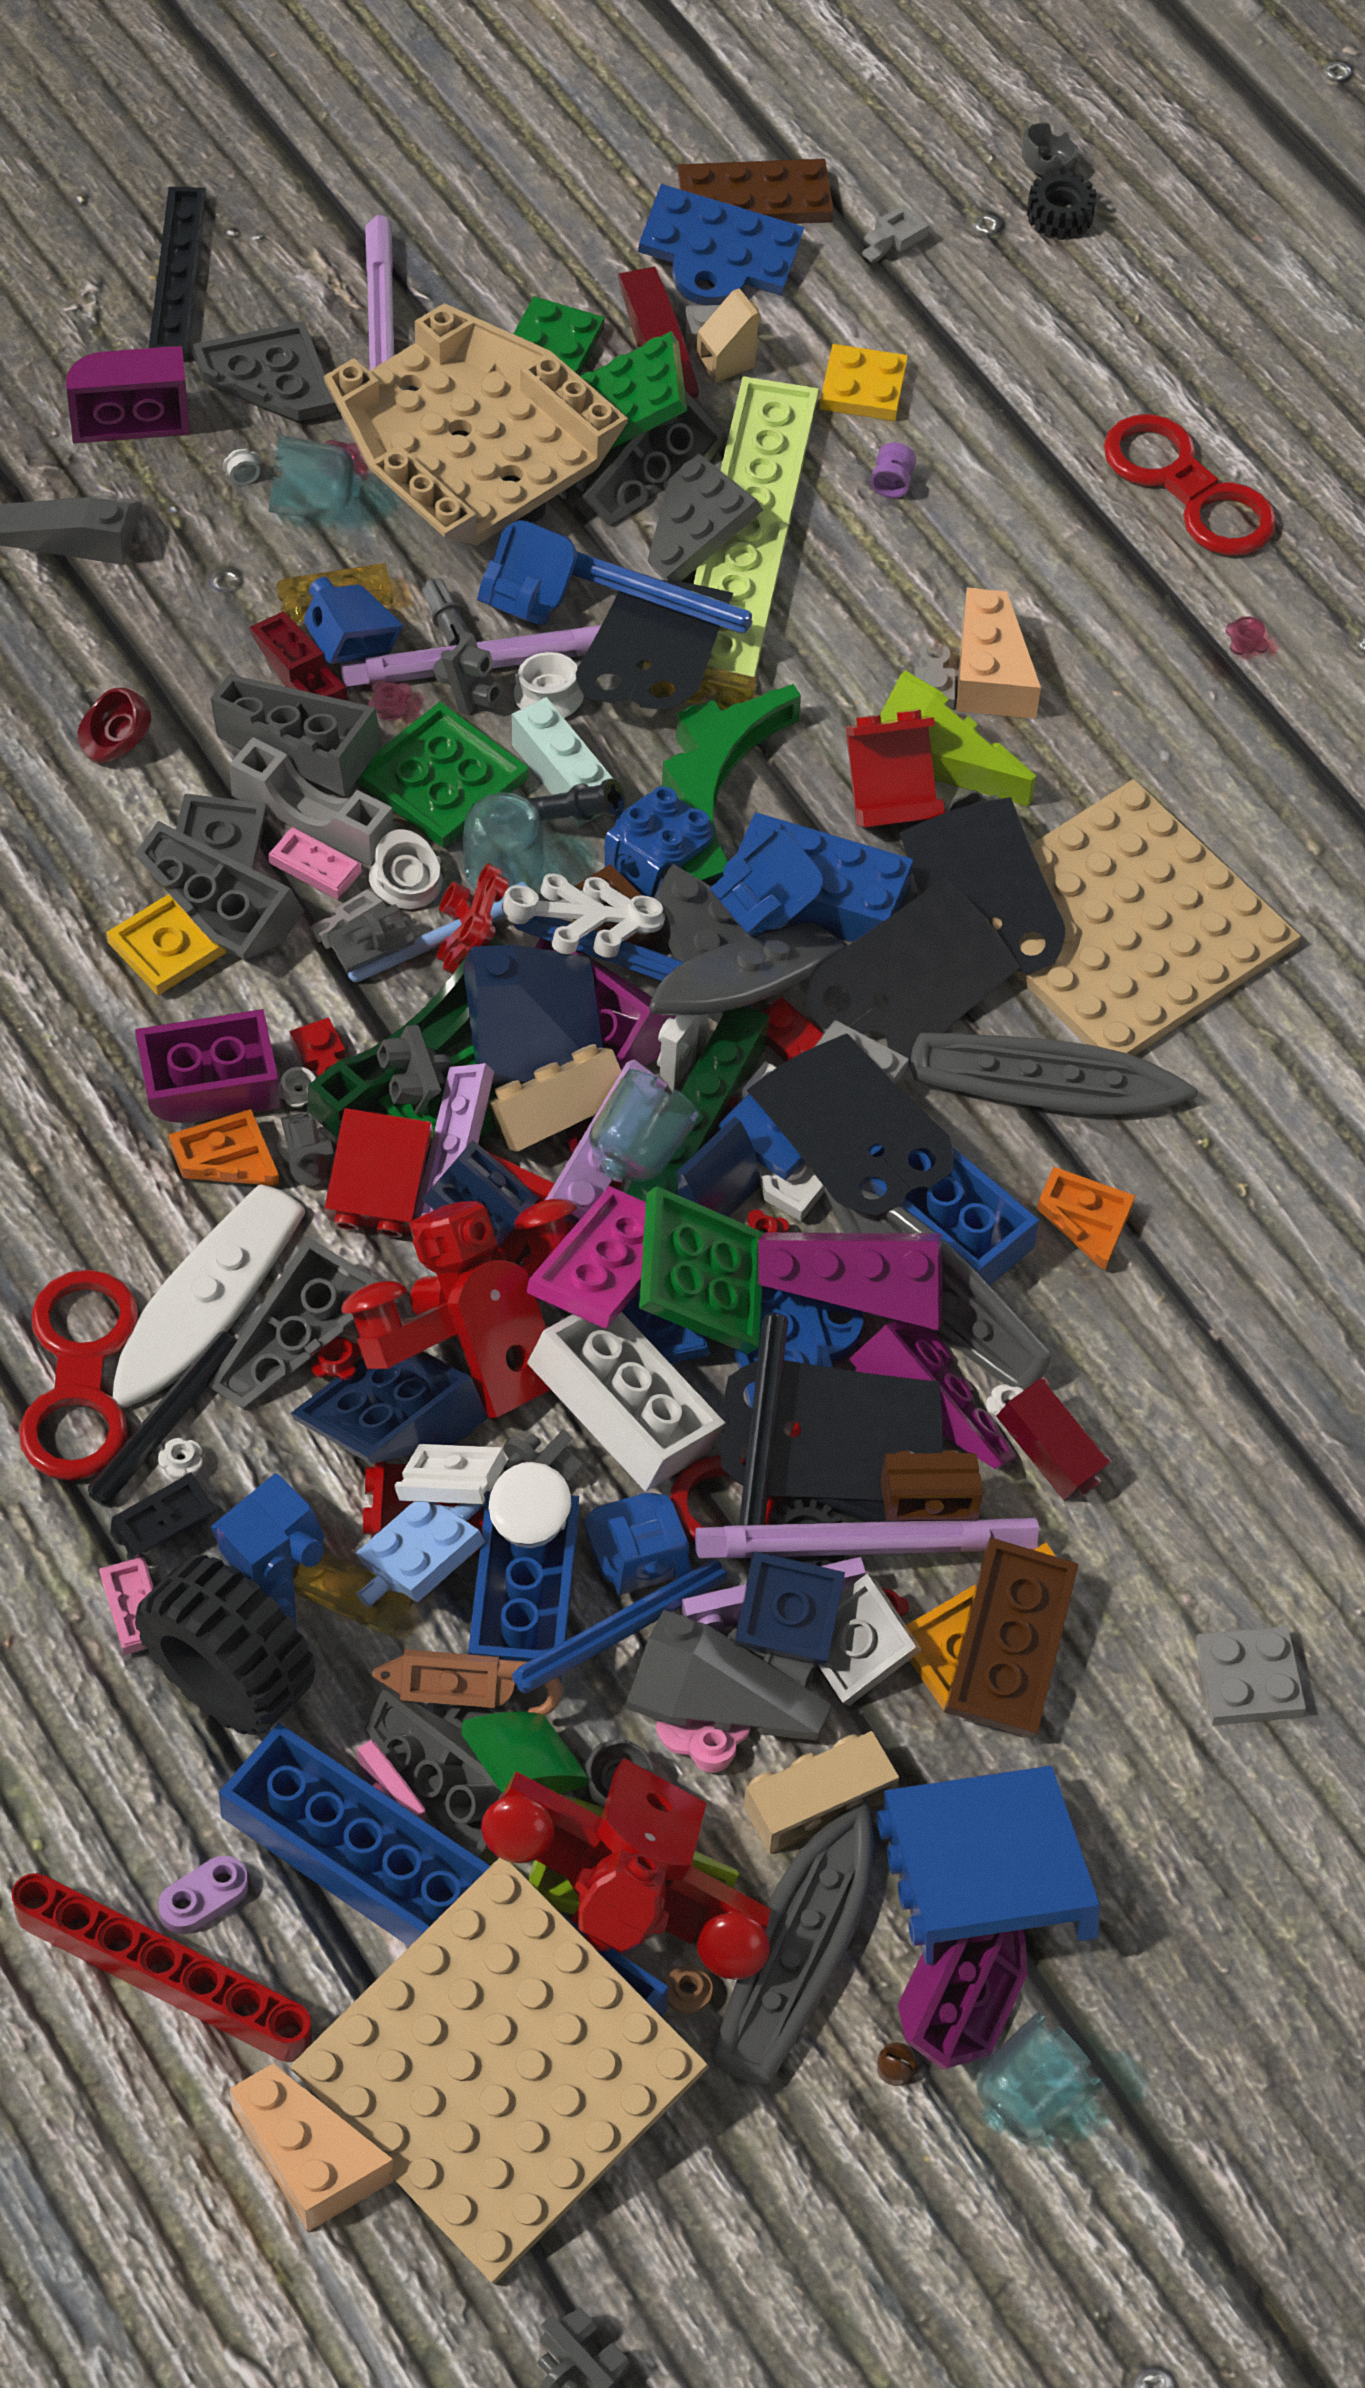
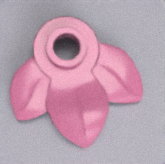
(708, 1747)

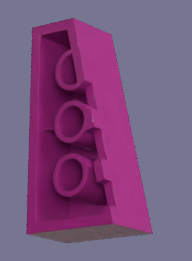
(867, 1272)

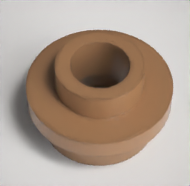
(685, 2002)

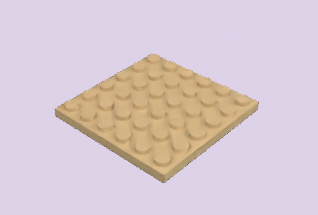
(1147, 923)
(499, 2068)

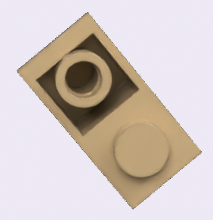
(729, 338)

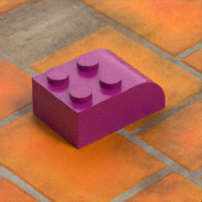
(128, 395)
(209, 1067)

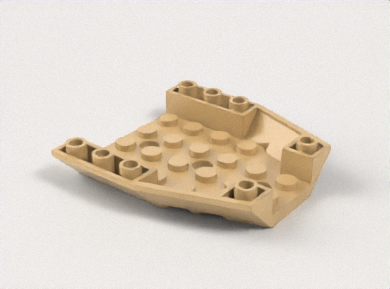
(512, 397)

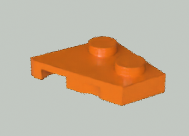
(225, 1151)
(1086, 1212)

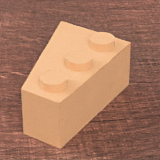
(994, 659)
(308, 2147)

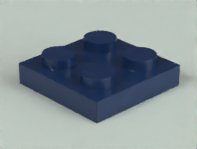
(789, 1608)

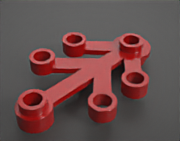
(473, 914)

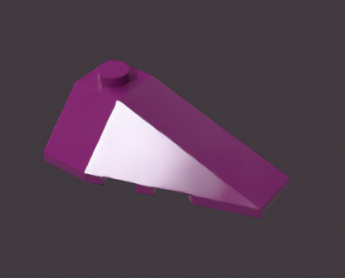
(623, 1015)
(918, 1353)

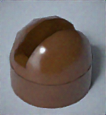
(891, 2069)

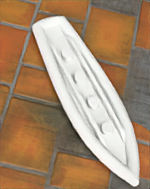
(205, 1293)

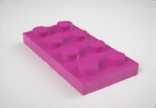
(597, 1262)

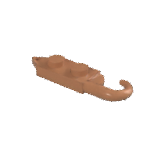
(458, 1679)

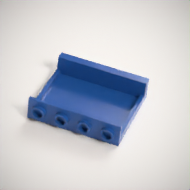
(986, 1857)

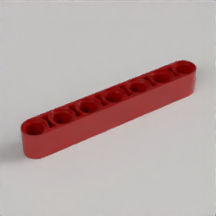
(151, 1947)

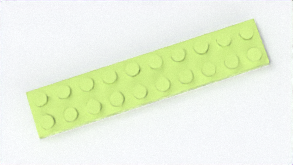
(765, 460)

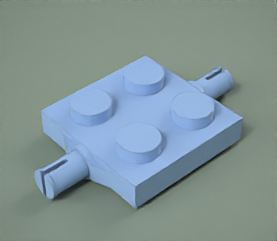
(419, 1549)

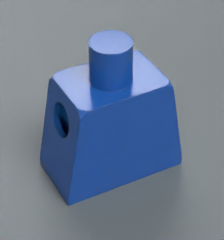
(349, 622)
(291, 1515)

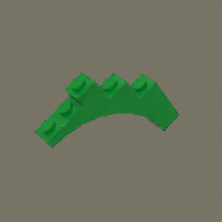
(712, 747)

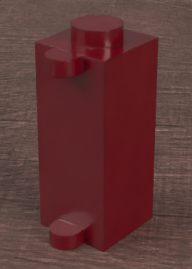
(1054, 1440)

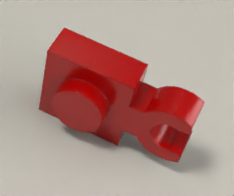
(317, 1045)

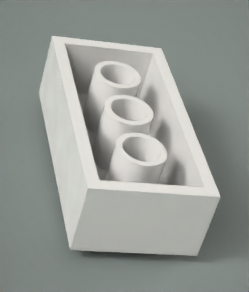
(626, 1396)

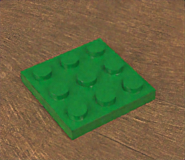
(643, 385)
(439, 771)
(701, 1270)

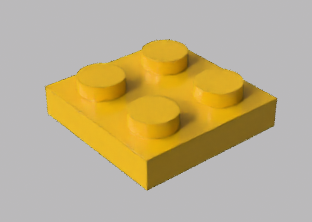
(863, 382)
(163, 945)

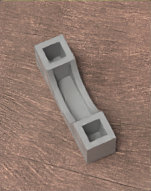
(347, 824)

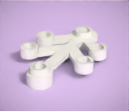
(637, 915)

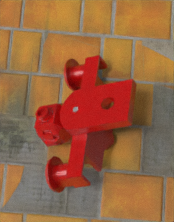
(468, 1297)
(632, 1867)

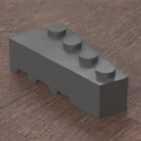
(323, 735)

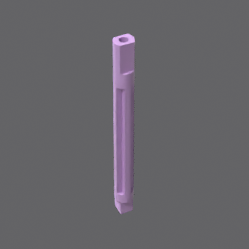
(380, 294)
(503, 652)
(863, 1537)

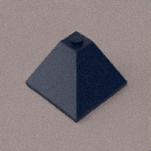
(529, 1008)
(395, 1408)

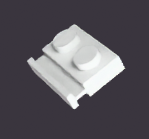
(679, 1044)
(450, 1473)

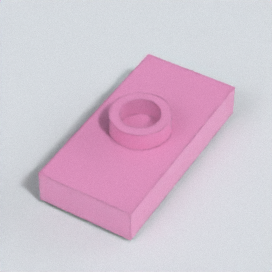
(315, 863)
(124, 1589)
(385, 1778)

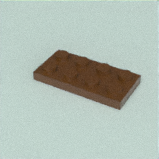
(776, 188)
(1011, 1638)

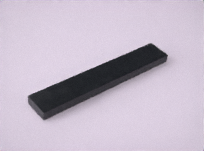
(178, 268)

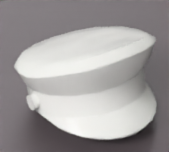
(551, 677)
(406, 870)
(530, 1504)

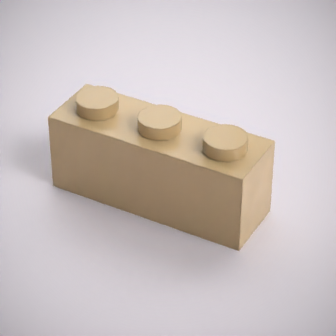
(554, 1097)
(817, 1789)

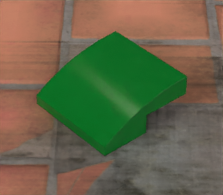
(526, 1745)

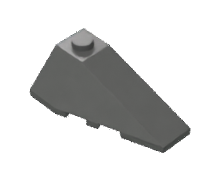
(646, 462)
(72, 527)
(220, 895)
(290, 1324)
(705, 1677)
(436, 1768)

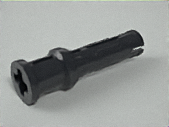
(582, 801)

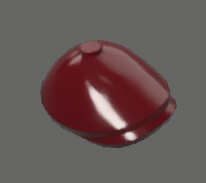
(114, 725)

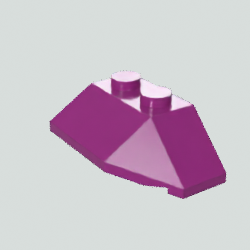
(964, 1998)

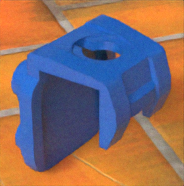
(528, 572)
(654, 836)
(768, 882)
(638, 1541)

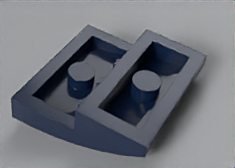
(722, 1171)
(483, 1179)

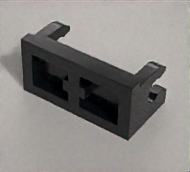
(161, 1516)

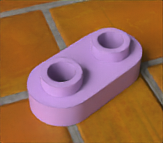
(206, 1895)

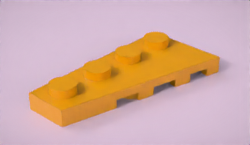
(940, 1638)

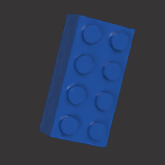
(859, 881)
(969, 1212)
(523, 1593)

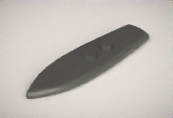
(744, 971)
(1046, 1073)
(973, 1312)
(808, 1936)

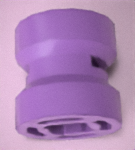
(895, 464)

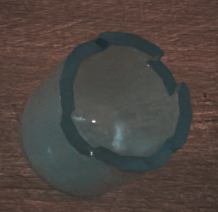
(314, 479)
(506, 834)
(640, 1128)
(1034, 2082)

